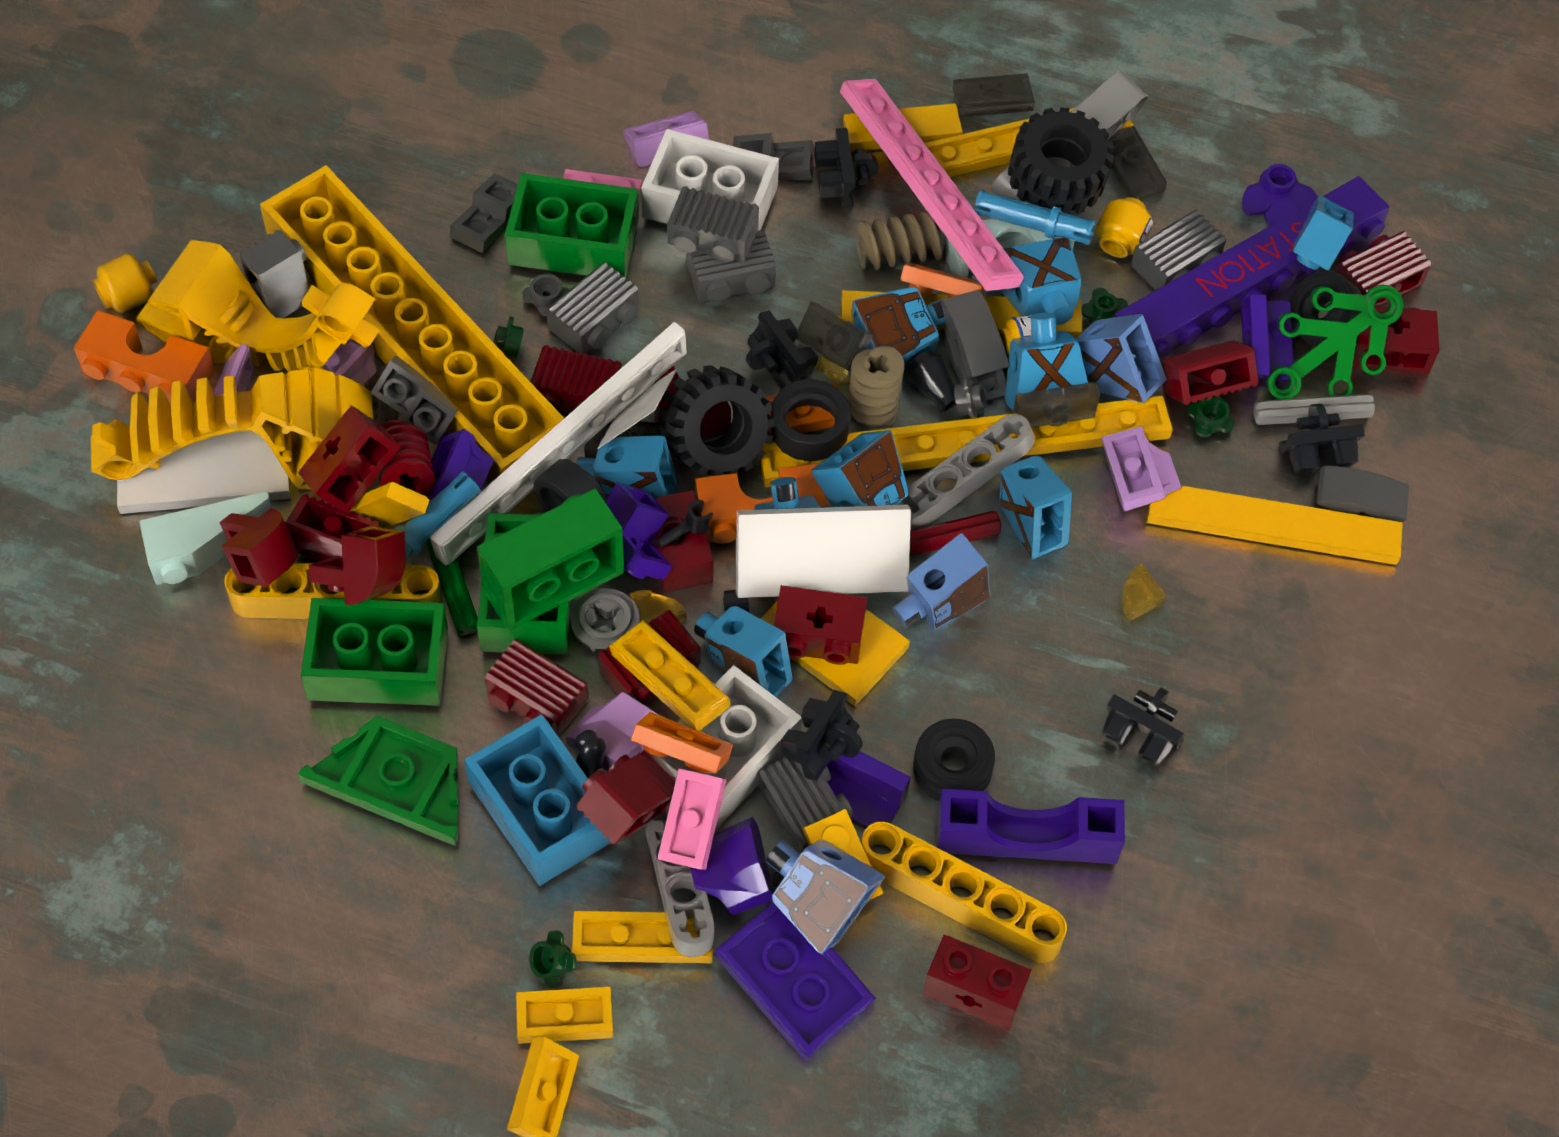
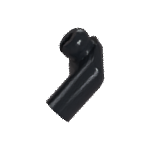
(591, 752)

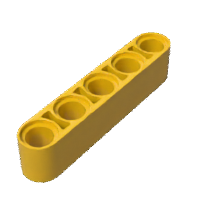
(274, 603)
(970, 911)

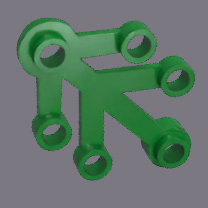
(1339, 338)

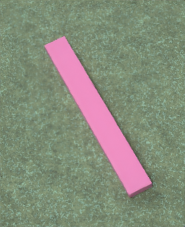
(932, 185)

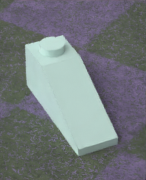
(191, 539)

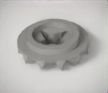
(606, 604)

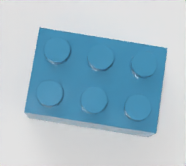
(533, 797)

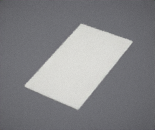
(638, 409)

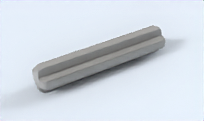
(1288, 410)

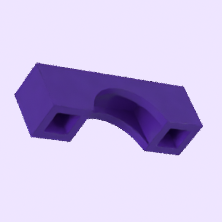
(1078, 831)

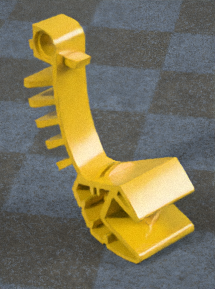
(215, 306)
(285, 409)

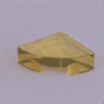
(834, 371)
(1141, 593)
(652, 605)

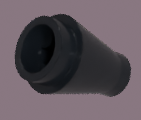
(932, 379)

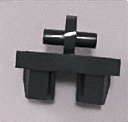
(848, 168)
(775, 350)
(1305, 445)
(828, 735)
(1161, 736)

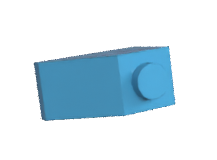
(1323, 234)

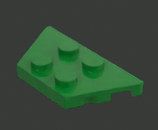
(394, 776)

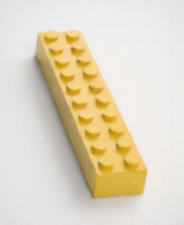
(413, 316)

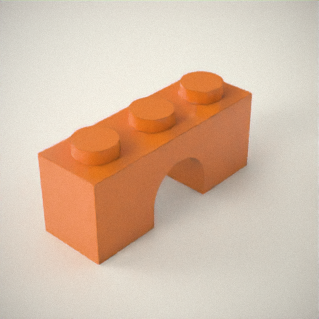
(111, 349)
(724, 497)

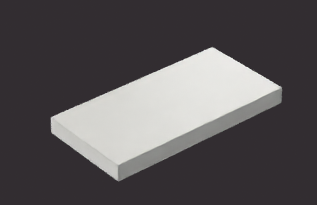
(206, 474)
(823, 550)

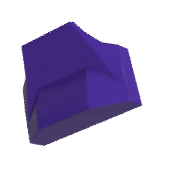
(456, 454)
(736, 868)

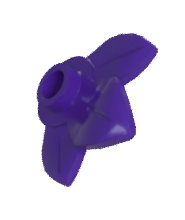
(1276, 194)

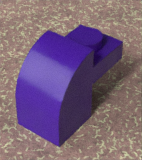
(640, 522)

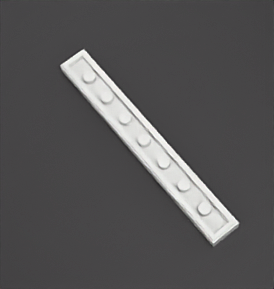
(560, 443)

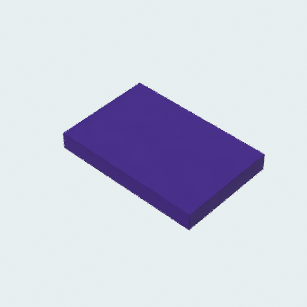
(793, 984)

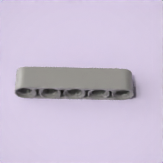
(1110, 104)

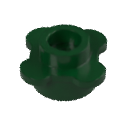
(1101, 298)
(509, 338)
(1216, 408)
(552, 958)

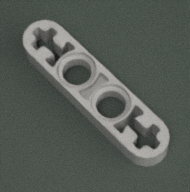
(968, 477)
(673, 878)

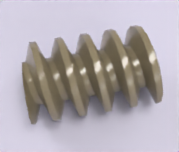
(898, 239)
(876, 386)

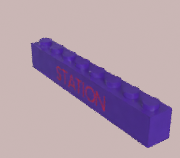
(1257, 265)

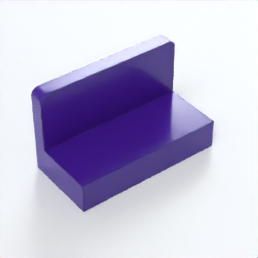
(1262, 334)
(870, 787)

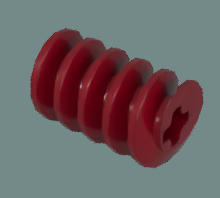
(412, 462)

